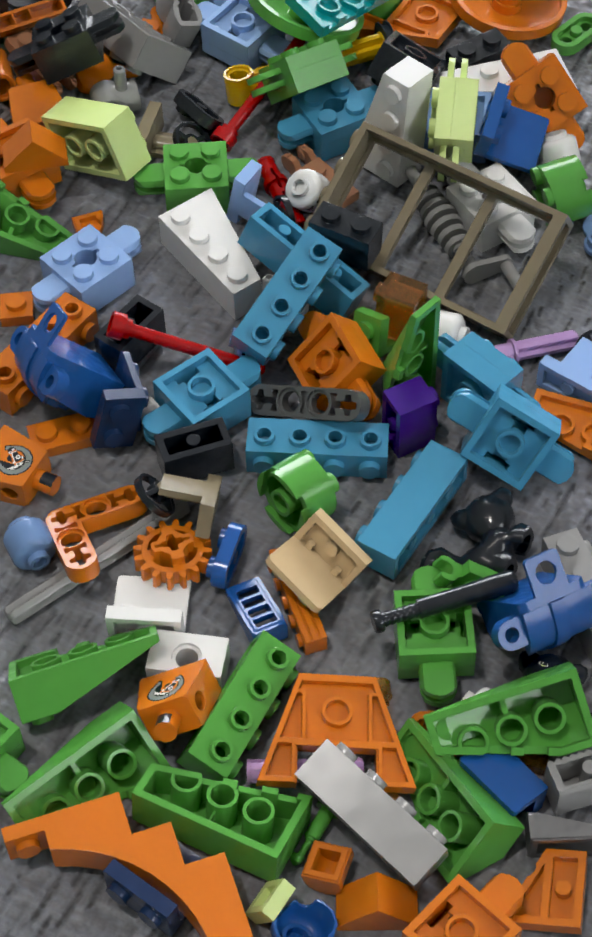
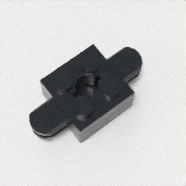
(67, 43)
(397, 48)

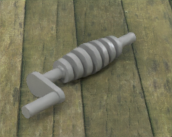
(447, 228)

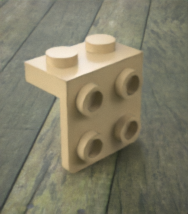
(318, 561)

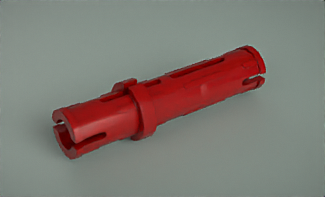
(275, 184)

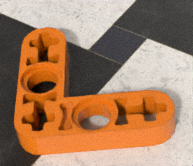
(74, 522)

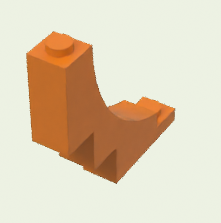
(99, 832)

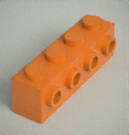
(79, 328)

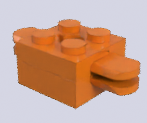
(543, 88)
(33, 185)
(336, 357)
(467, 912)

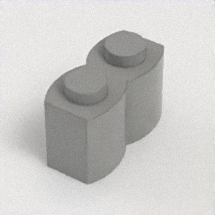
(180, 20)

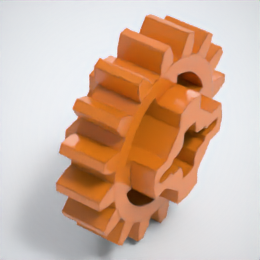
(171, 554)

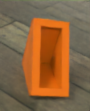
(34, 149)
(376, 904)

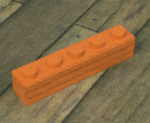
(27, 16)
(307, 623)

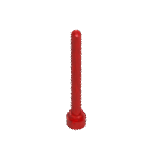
(228, 132)
(122, 327)

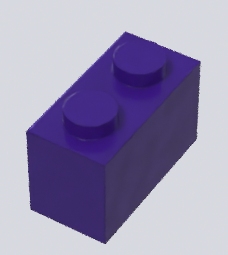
(411, 415)

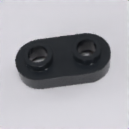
(192, 106)

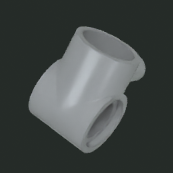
(117, 91)

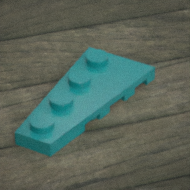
(329, 15)

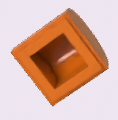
(327, 867)

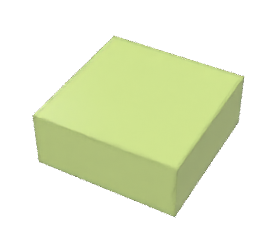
(270, 901)

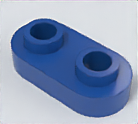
(230, 546)

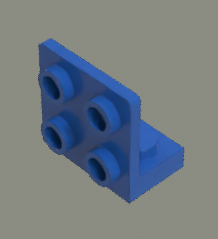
(510, 133)

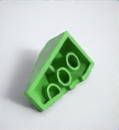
(24, 230)
(415, 348)
(52, 681)
(525, 716)
(96, 762)
(457, 806)

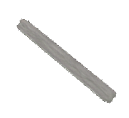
(106, 553)

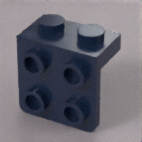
(120, 409)
(149, 903)

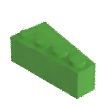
(246, 823)

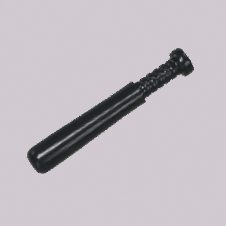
(457, 597)

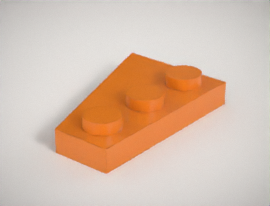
(575, 417)

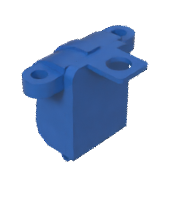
(60, 369)
(542, 610)

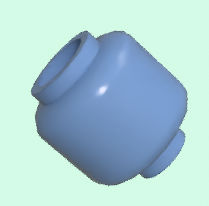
(29, 543)

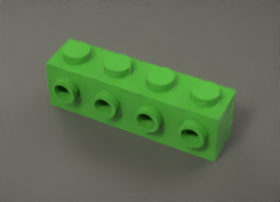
(240, 708)

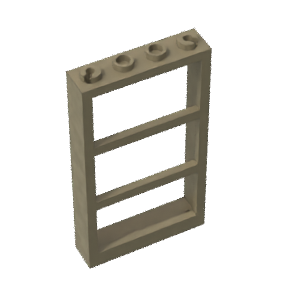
(539, 264)

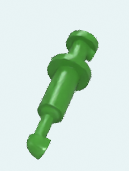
(313, 832)

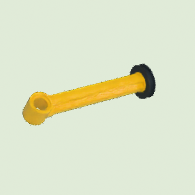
(365, 49)

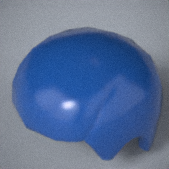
(305, 920)

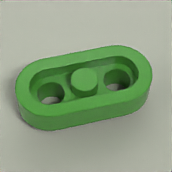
(573, 34)

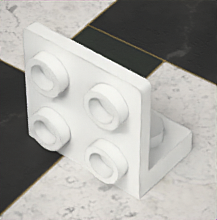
(142, 605)

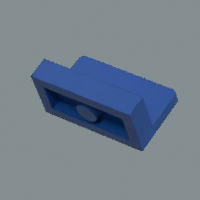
(507, 781)

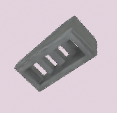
(555, 832)

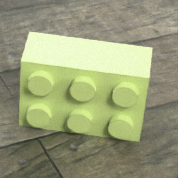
(99, 137)

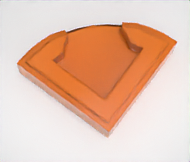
(94, 218)

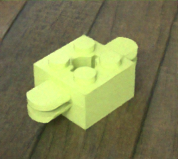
(454, 116)

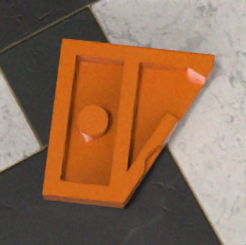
(555, 893)

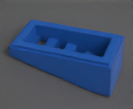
(277, 626)

